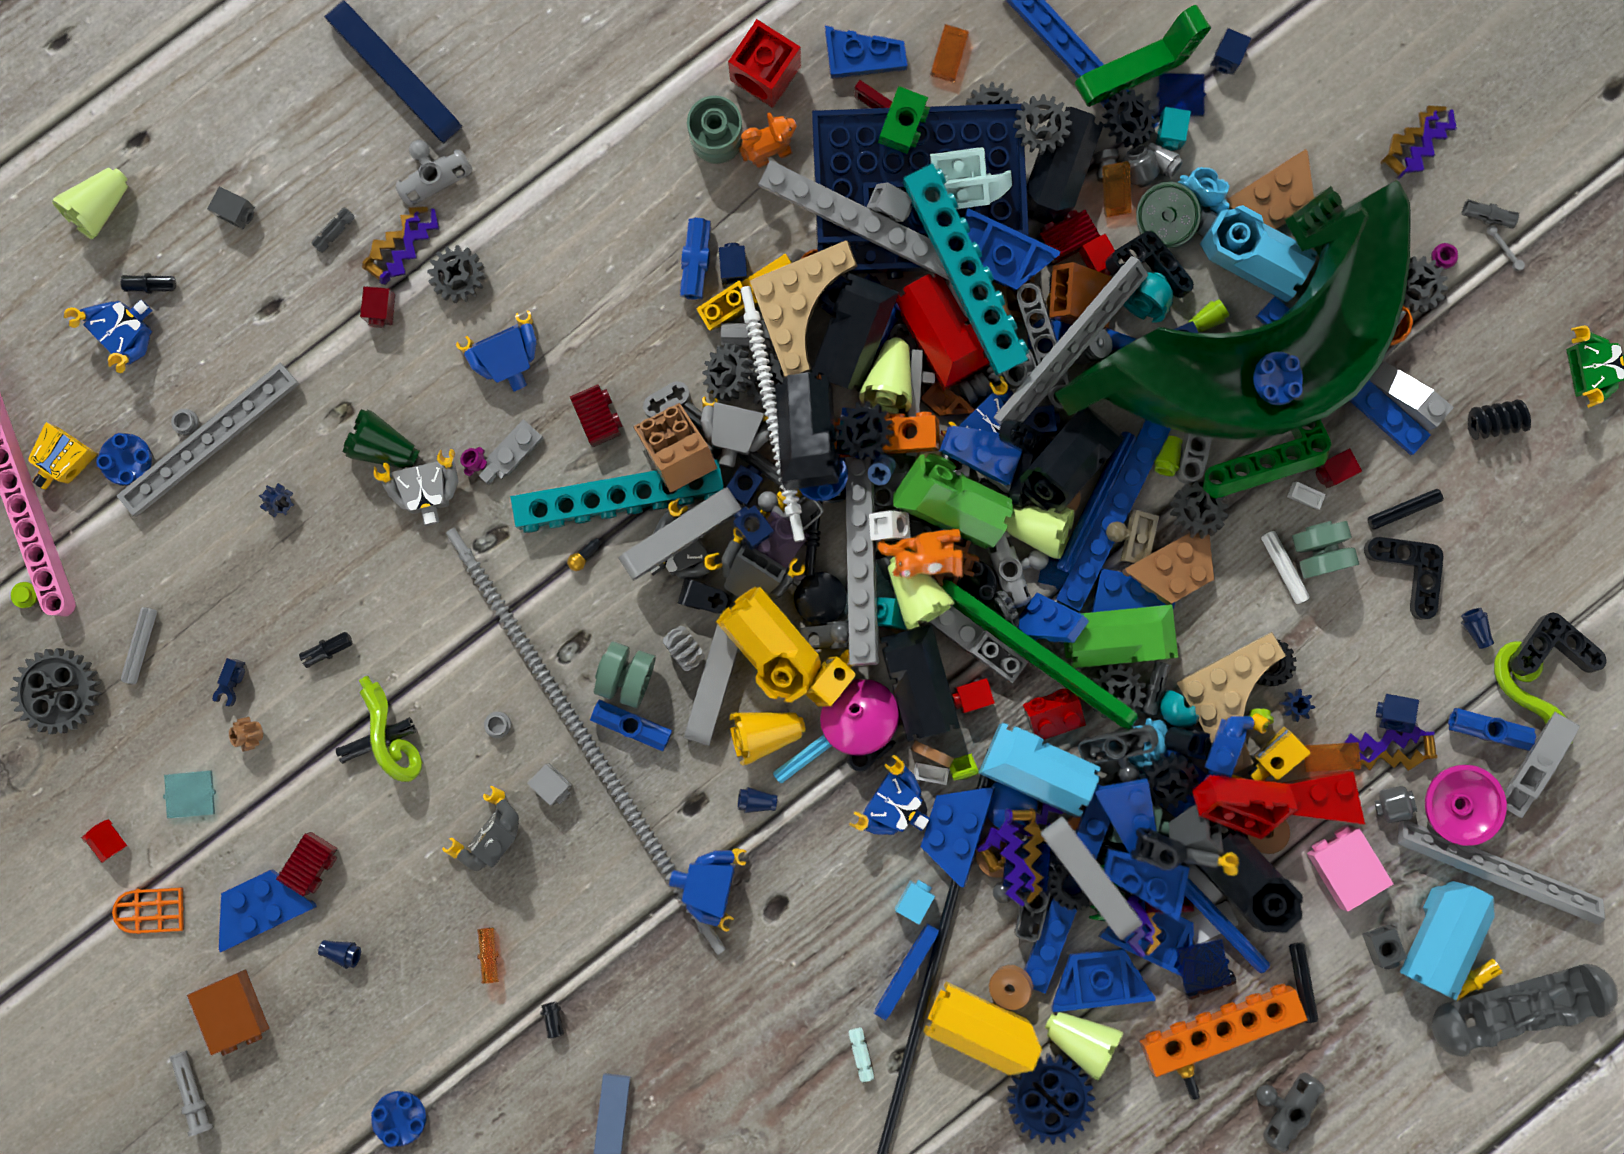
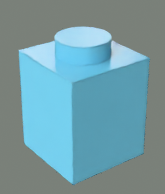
(915, 901)

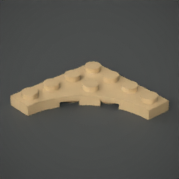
(789, 299)
(1226, 684)

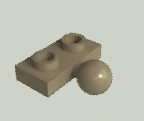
(1138, 536)

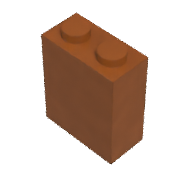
(1074, 290)
(228, 1013)

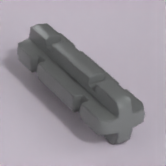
(333, 230)

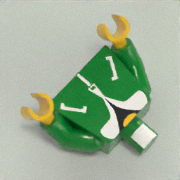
(1595, 365)

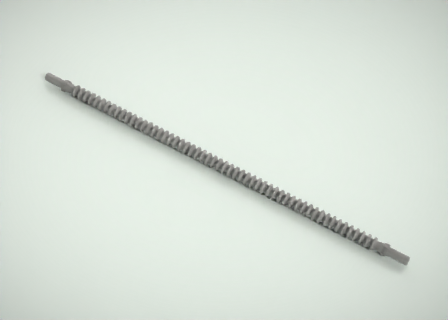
(467, 557)

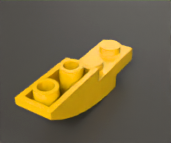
(729, 303)

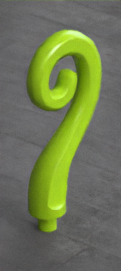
(1506, 683)
(378, 708)

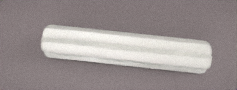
(1285, 567)

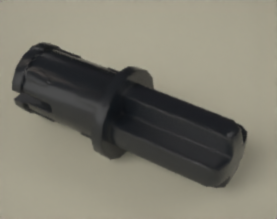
(147, 283)
(326, 649)

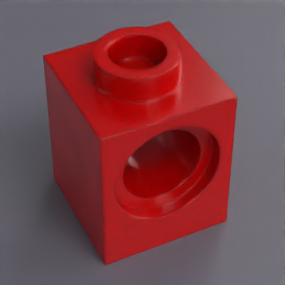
(1096, 252)
(973, 696)

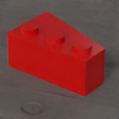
(1328, 797)
(1245, 804)

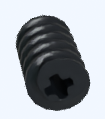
(1498, 418)

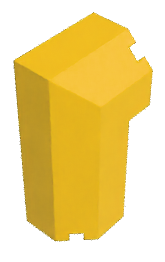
(771, 644)
(983, 1031)

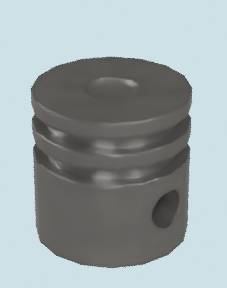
(1097, 349)

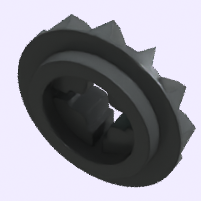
(1005, 608)

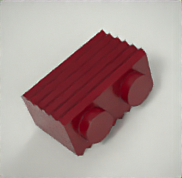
(1069, 234)
(596, 416)
(307, 864)

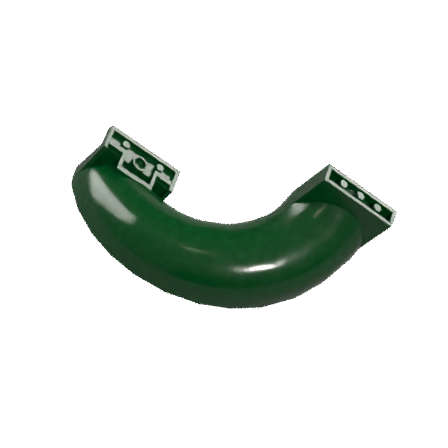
(1334, 329)

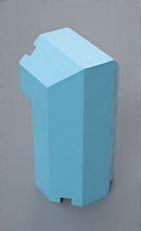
(1257, 252)
(1040, 770)
(1449, 937)

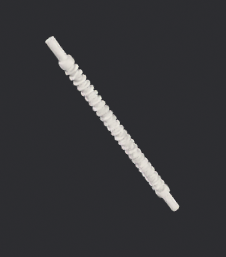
(752, 318)

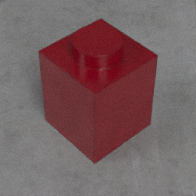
(377, 306)
(1338, 469)

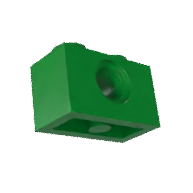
(904, 104)

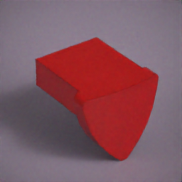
(104, 840)

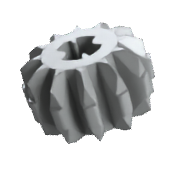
(683, 648)

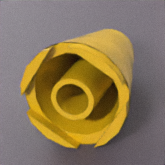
(763, 733)

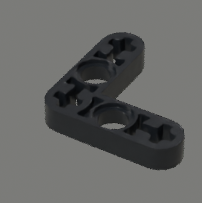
(1145, 248)
(1031, 445)
(1416, 560)
(1558, 639)

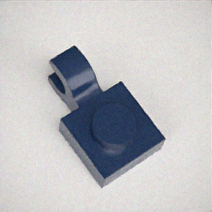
(230, 676)

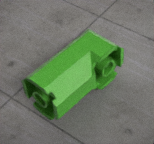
(953, 501)
(1124, 637)

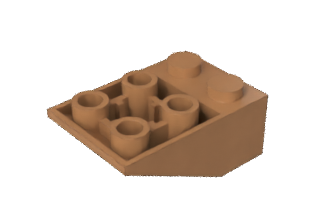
(675, 447)

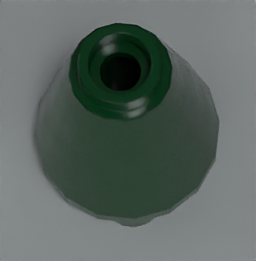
(379, 443)

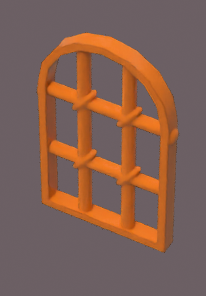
(158, 916)

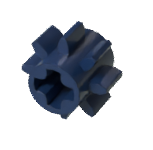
(276, 500)
(1303, 700)

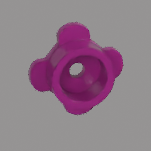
(473, 460)

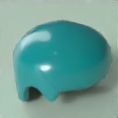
(1175, 712)

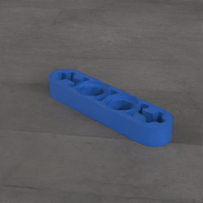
(906, 972)

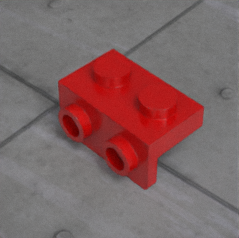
(1054, 714)

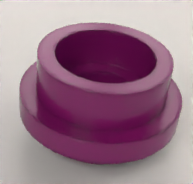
(1451, 253)

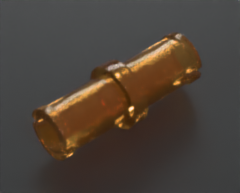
(487, 955)

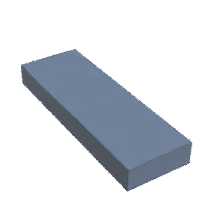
(612, 1114)

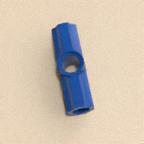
(695, 258)
(615, 718)
(1505, 732)

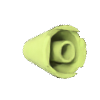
(92, 201)
(890, 378)
(1041, 528)
(919, 597)
(1084, 1041)

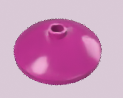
(869, 727)
(1481, 809)

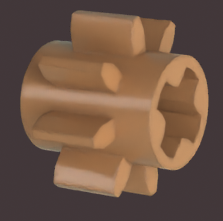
(245, 734)

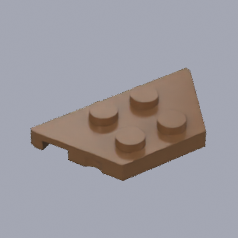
(1278, 192)
(1175, 568)

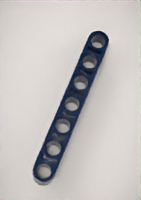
(393, 71)

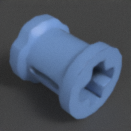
(880, 476)

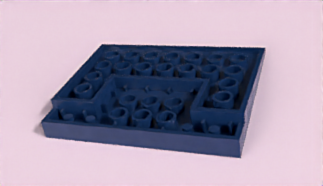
(854, 162)

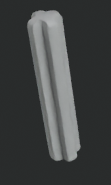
(138, 645)

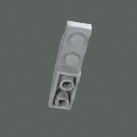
(980, 644)
(1540, 763)

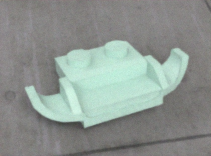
(968, 178)

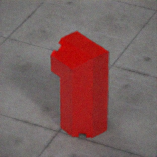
(941, 330)

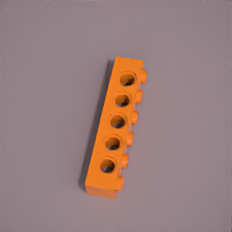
(926, 439)
(1288, 1014)

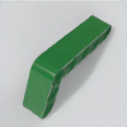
(1146, 62)
(1276, 457)

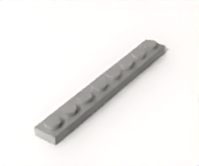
(851, 216)
(1073, 342)
(207, 439)
(861, 565)
(1502, 872)

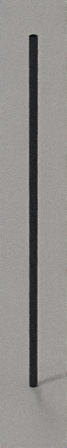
(921, 1009)

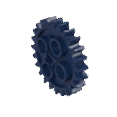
(1034, 1115)

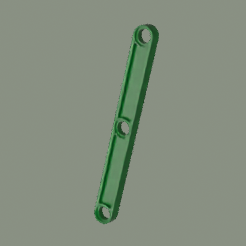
(1041, 657)

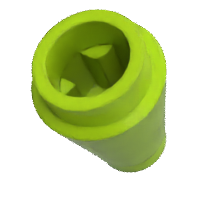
(1210, 316)
(1169, 457)

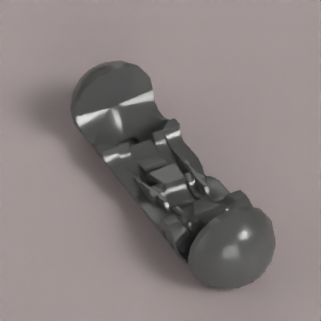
(1531, 1005)

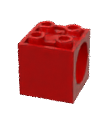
(764, 63)

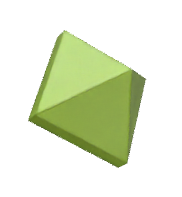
(963, 767)

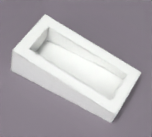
(1306, 495)
(931, 773)

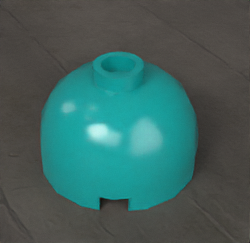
(1151, 298)

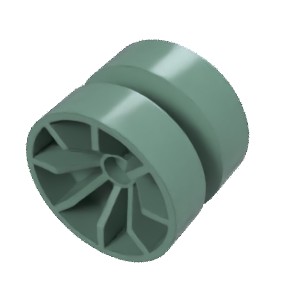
(715, 129)
(1324, 542)
(615, 673)

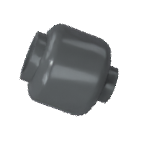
(1142, 165)
(1396, 804)

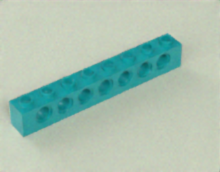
(932, 179)
(525, 504)

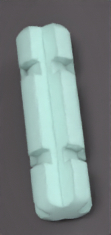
(861, 1054)

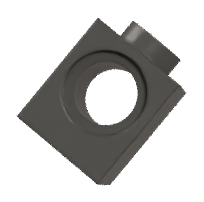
(231, 208)
(1376, 938)

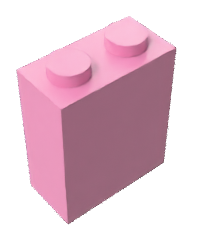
(1349, 867)

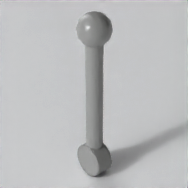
(1517, 264)

